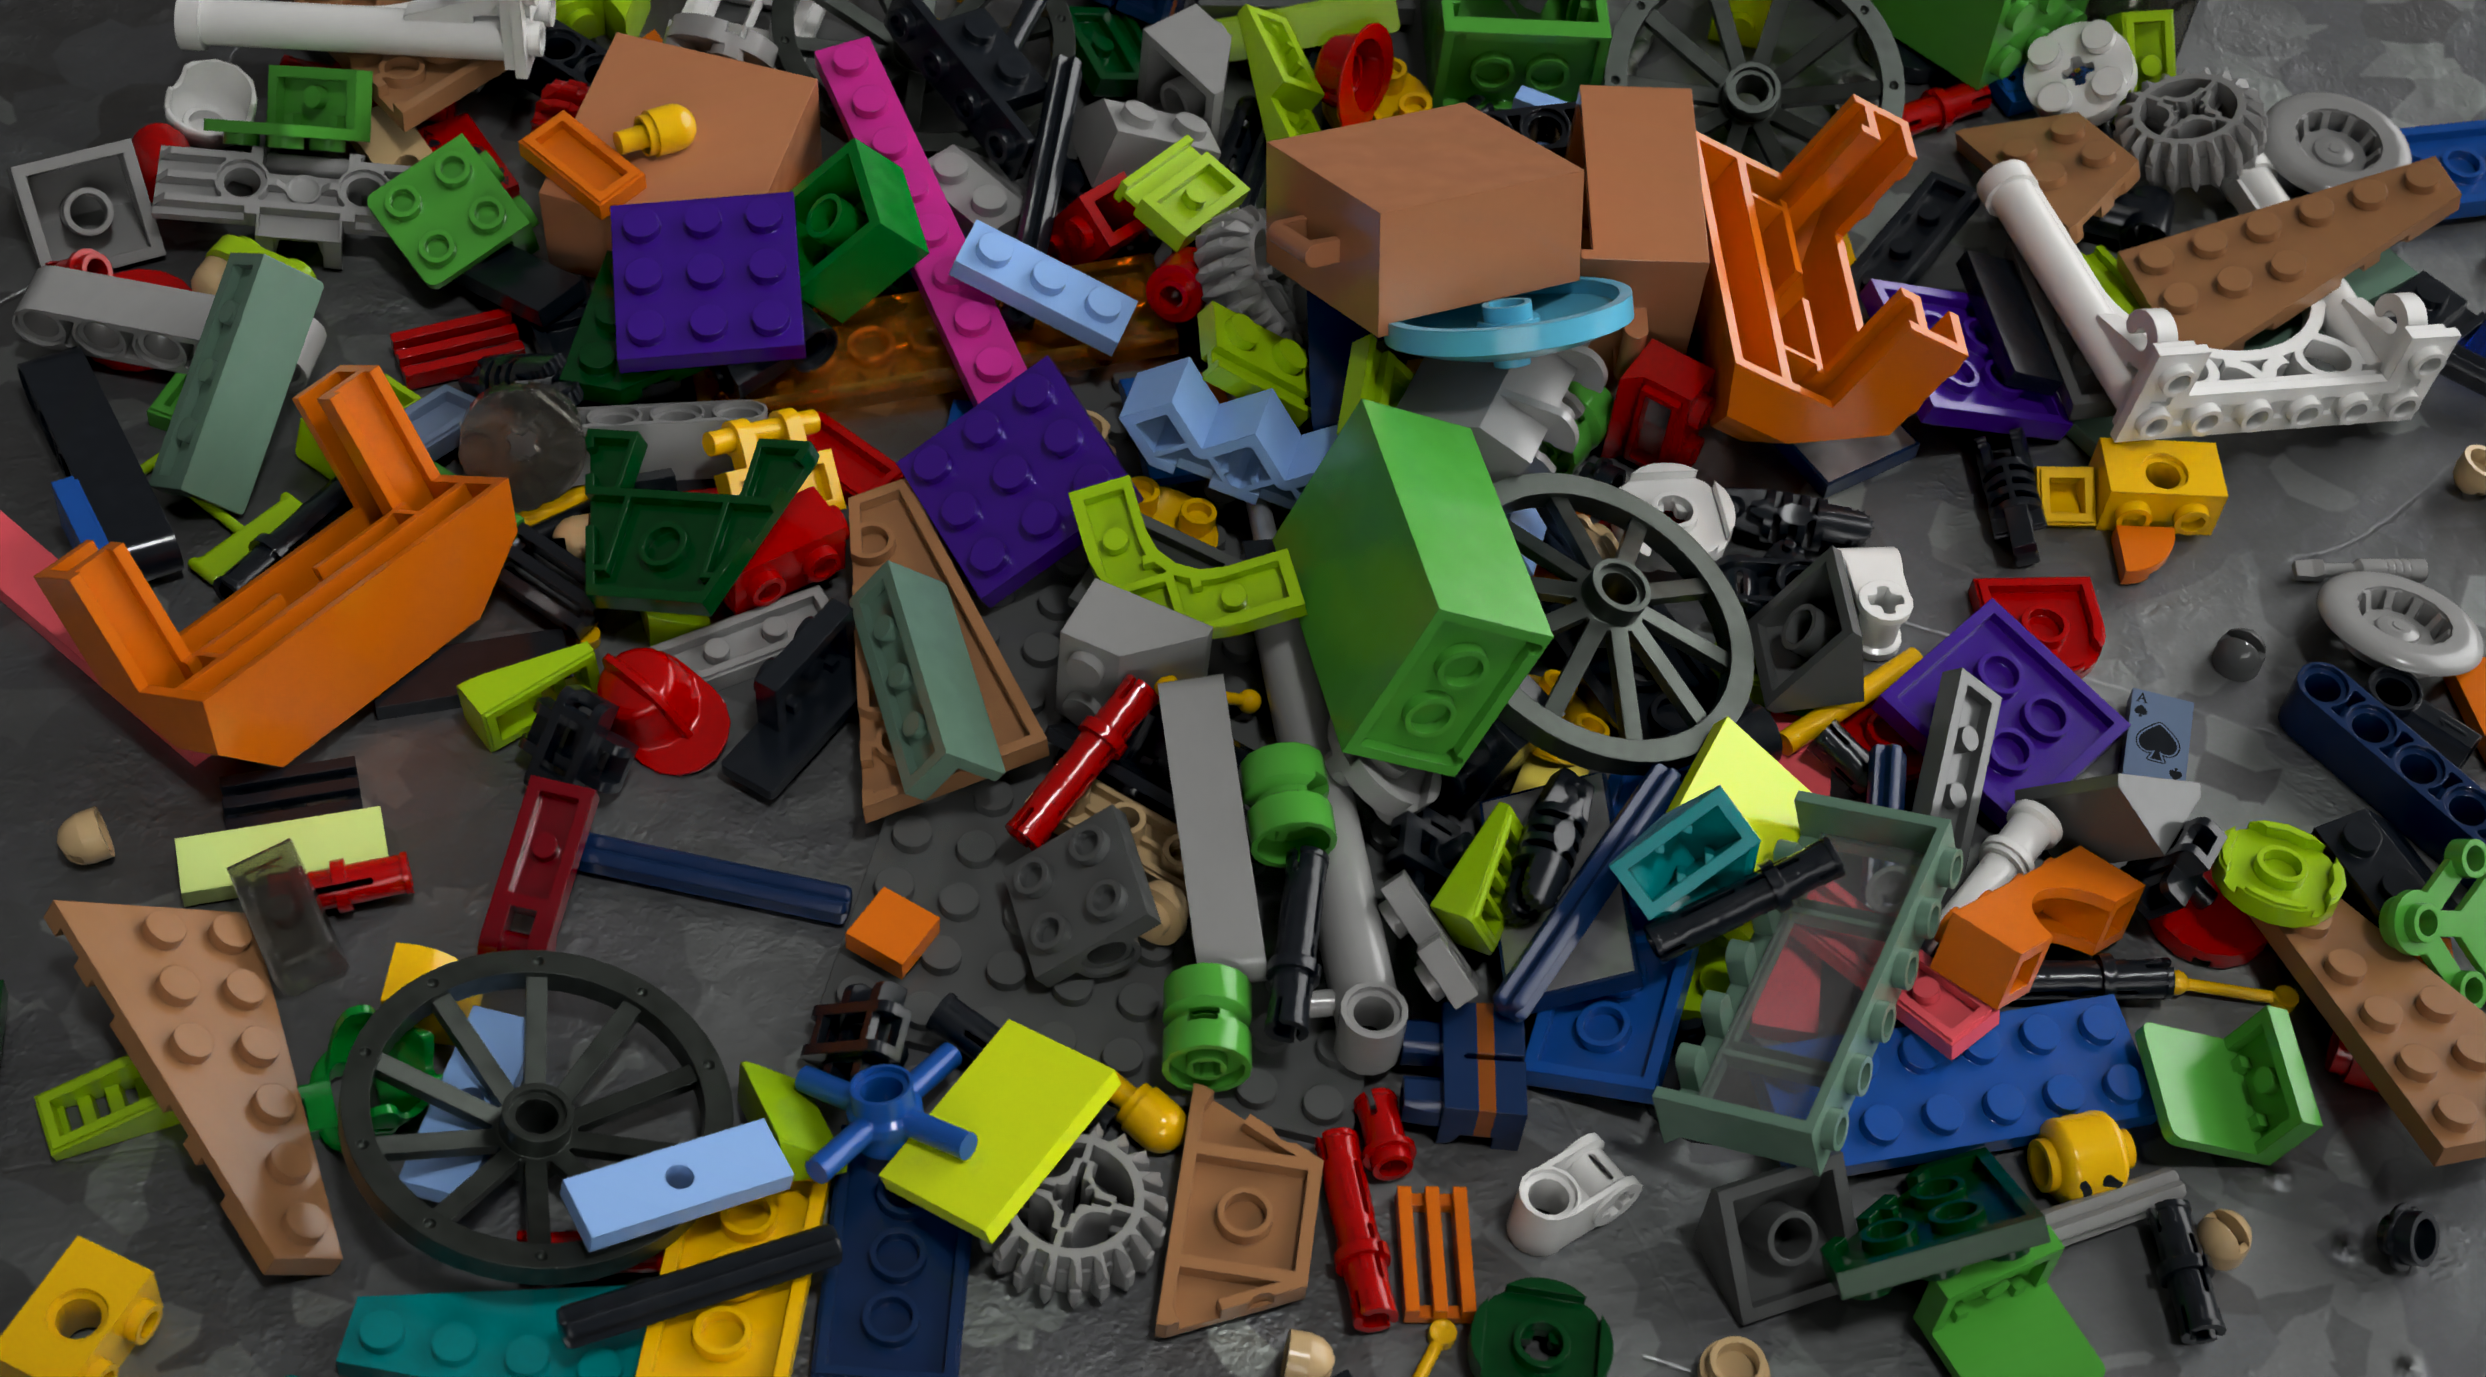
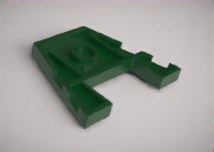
(677, 546)

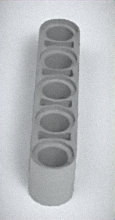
(128, 321)
(669, 429)
(1212, 825)

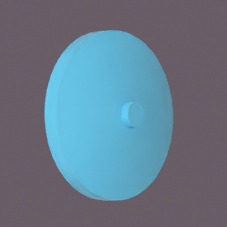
(1519, 325)

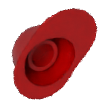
(1356, 72)
(664, 710)

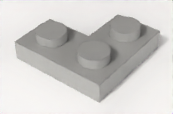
(1440, 963)

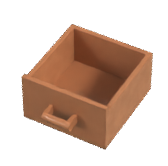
(751, 136)
(1641, 212)
(1421, 214)

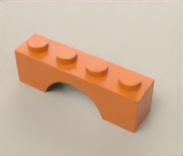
(2004, 934)

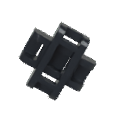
(584, 745)
(1434, 836)
(2179, 874)
(870, 1034)

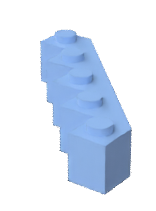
(1241, 444)

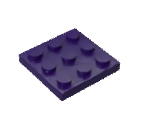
(707, 282)
(1975, 393)
(1004, 479)
(2047, 717)

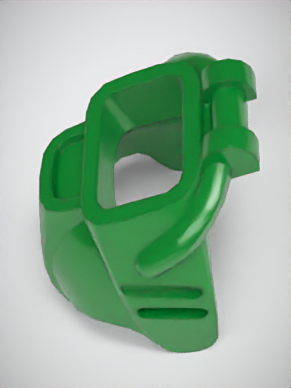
(395, 1105)

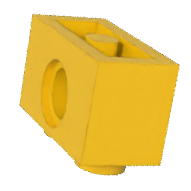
(2158, 485)
(80, 1292)

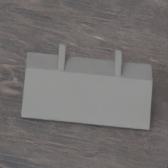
(1509, 407)

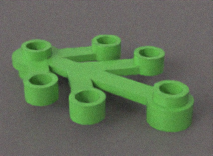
(2416, 923)

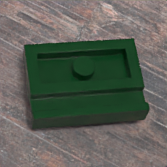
(1108, 50)

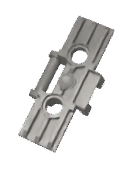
(289, 198)

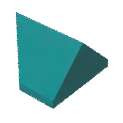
(1688, 854)

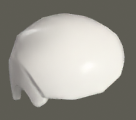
(212, 92)

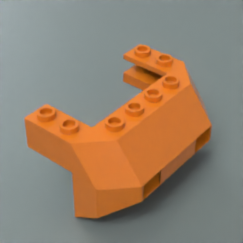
(1782, 297)
(322, 623)

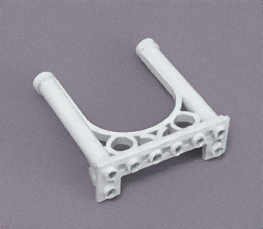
(424, 28)
(2195, 390)

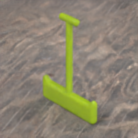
(232, 549)

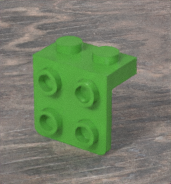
(310, 104)
(452, 212)
(2234, 1093)
(2006, 1320)

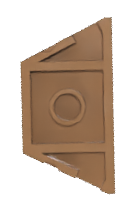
(2068, 155)
(1237, 1220)

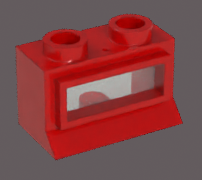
(1660, 408)

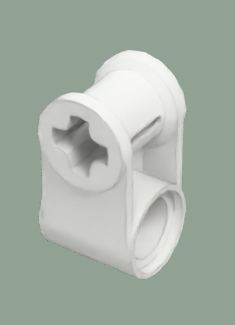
(1878, 597)
(1580, 1192)

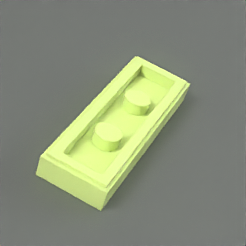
(318, 839)

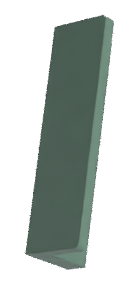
(237, 382)
(923, 680)

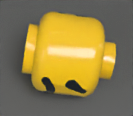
(2080, 1155)

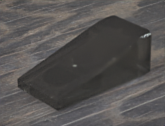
(287, 919)

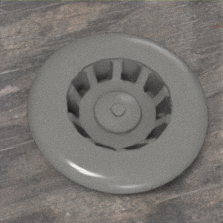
(2331, 140)
(2400, 624)

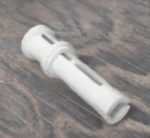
(2004, 855)

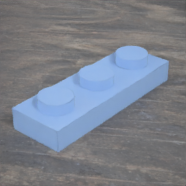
(1043, 287)

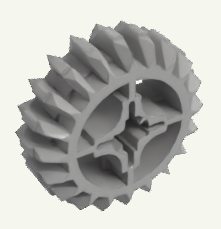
(2192, 129)
(1239, 278)
(1102, 1238)

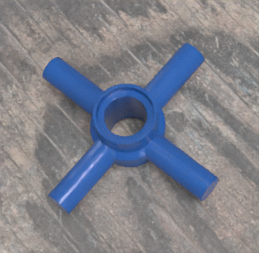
(884, 1112)

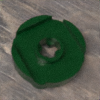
(1538, 1309)

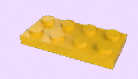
(750, 1332)

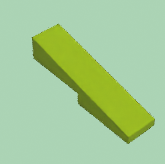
(1280, 74)

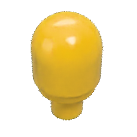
(658, 131)
(1149, 1116)

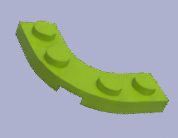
(1227, 597)

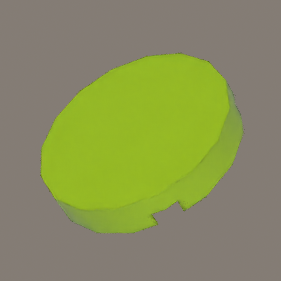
(2278, 874)

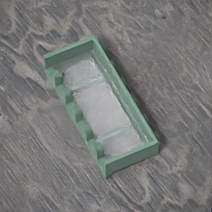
(1814, 989)

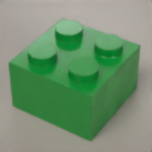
(855, 230)

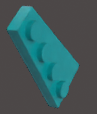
(478, 1337)

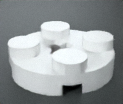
(2073, 46)
(1675, 488)

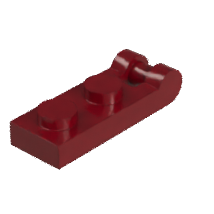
(539, 865)

